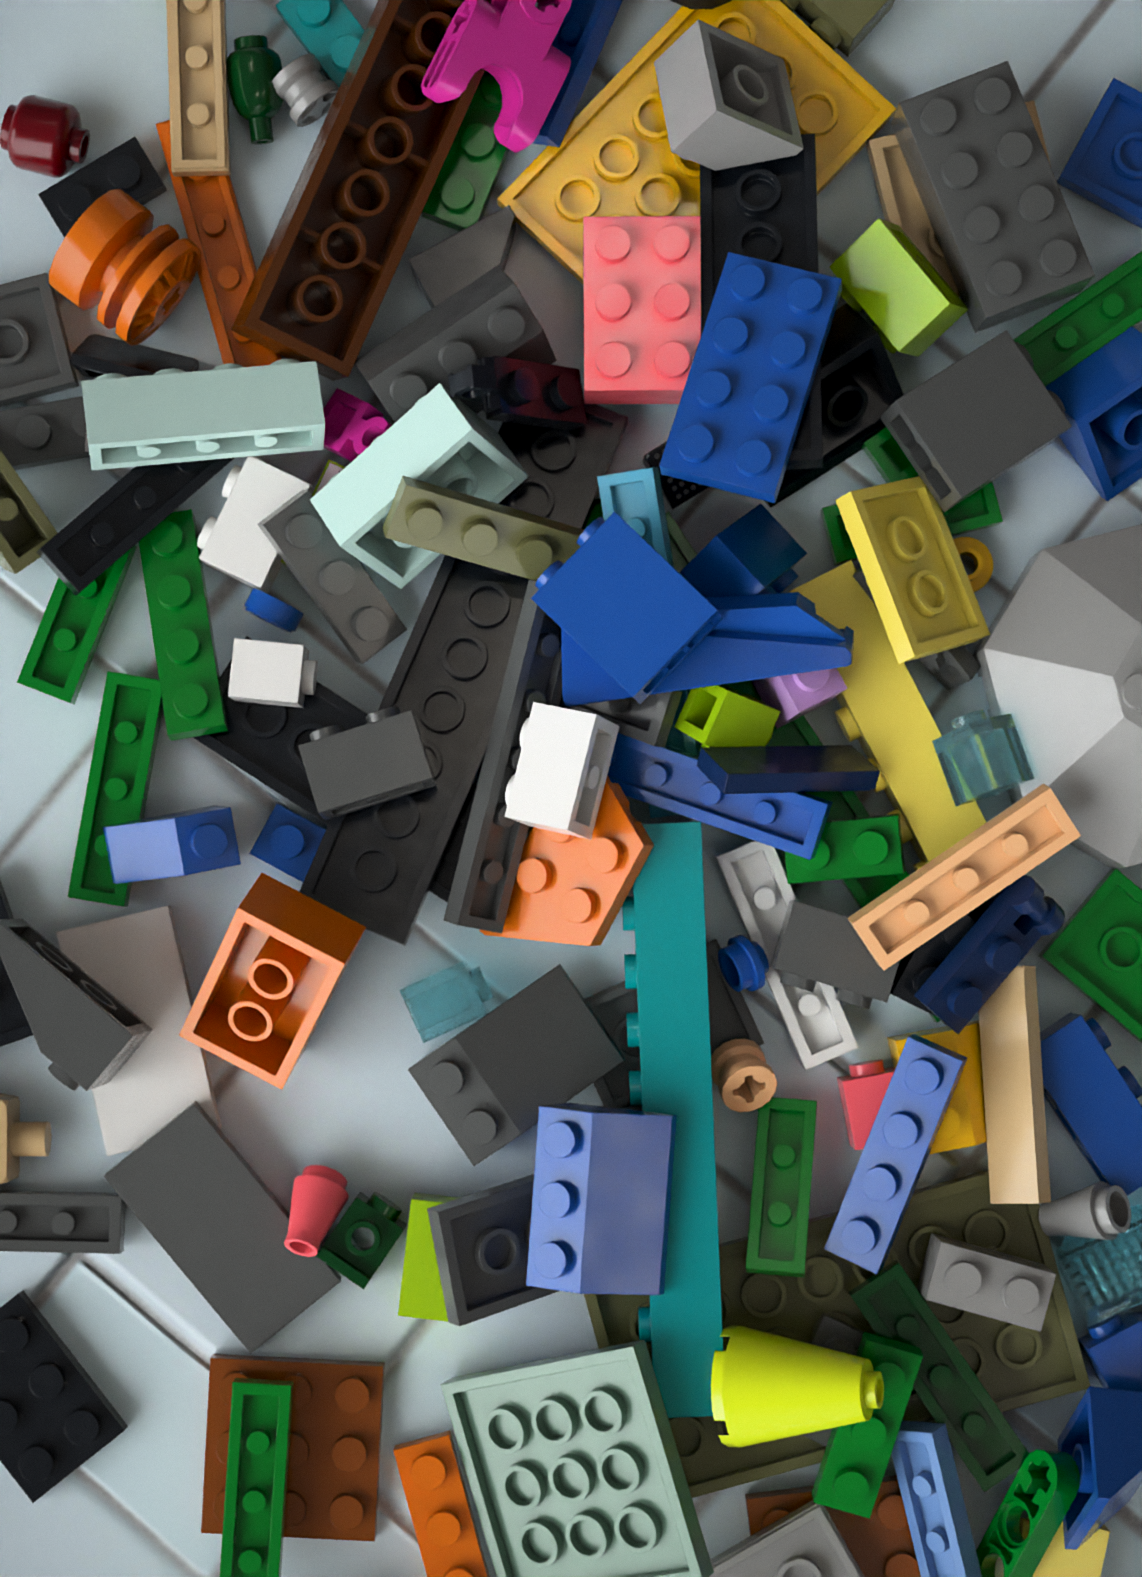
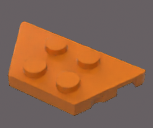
(576, 885)

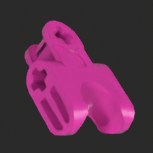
(515, 47)

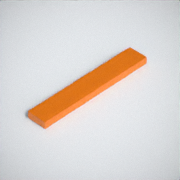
(226, 261)

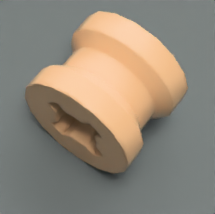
(742, 1075)

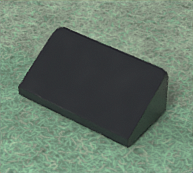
(107, 355)

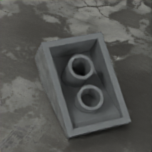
(69, 1012)
(514, 1059)

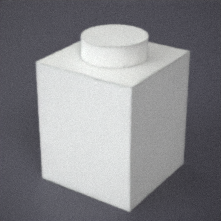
(271, 673)

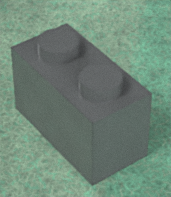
(366, 762)
(828, 950)

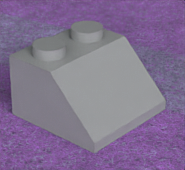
(726, 100)

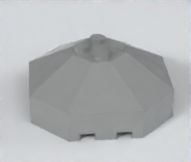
(1071, 677)

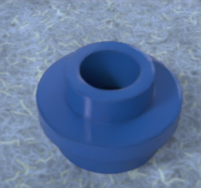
(743, 964)

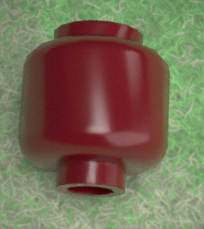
(44, 136)

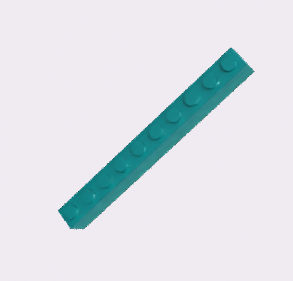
(677, 1080)

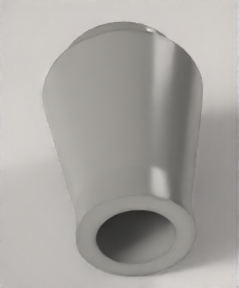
(1088, 1213)

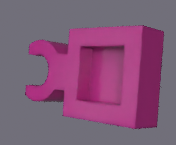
(351, 425)

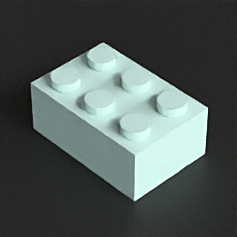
(433, 443)

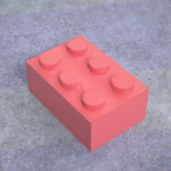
(640, 307)

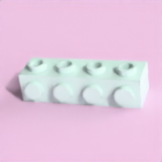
(203, 414)

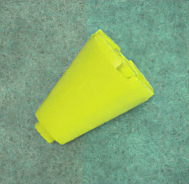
(787, 1387)

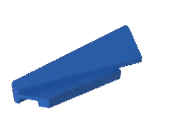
(754, 641)

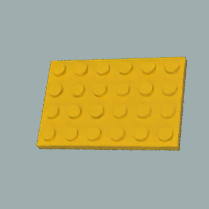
(619, 148)

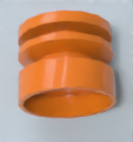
(124, 266)

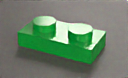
(852, 850)

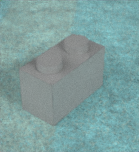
(986, 1282)

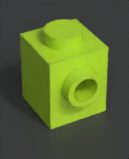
(726, 718)

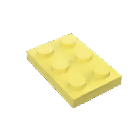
(912, 568)

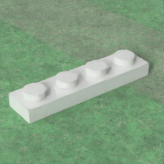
(762, 898)

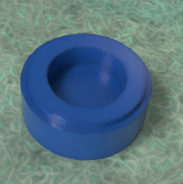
(273, 610)

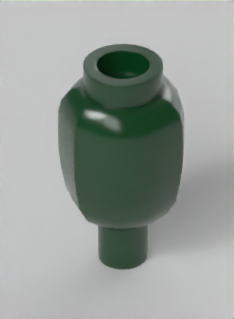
(250, 85)

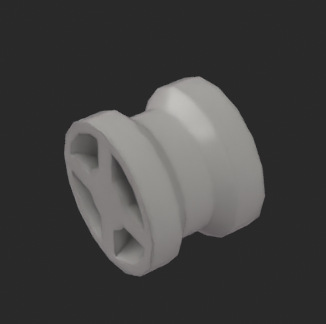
(305, 89)

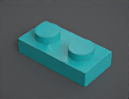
(324, 30)

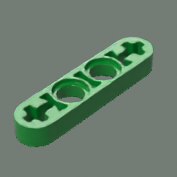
(1046, 1491)

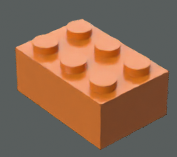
(271, 980)

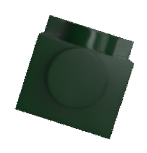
(345, 1255)

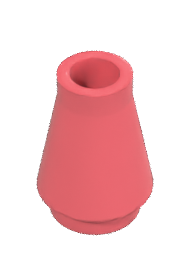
(315, 1205)

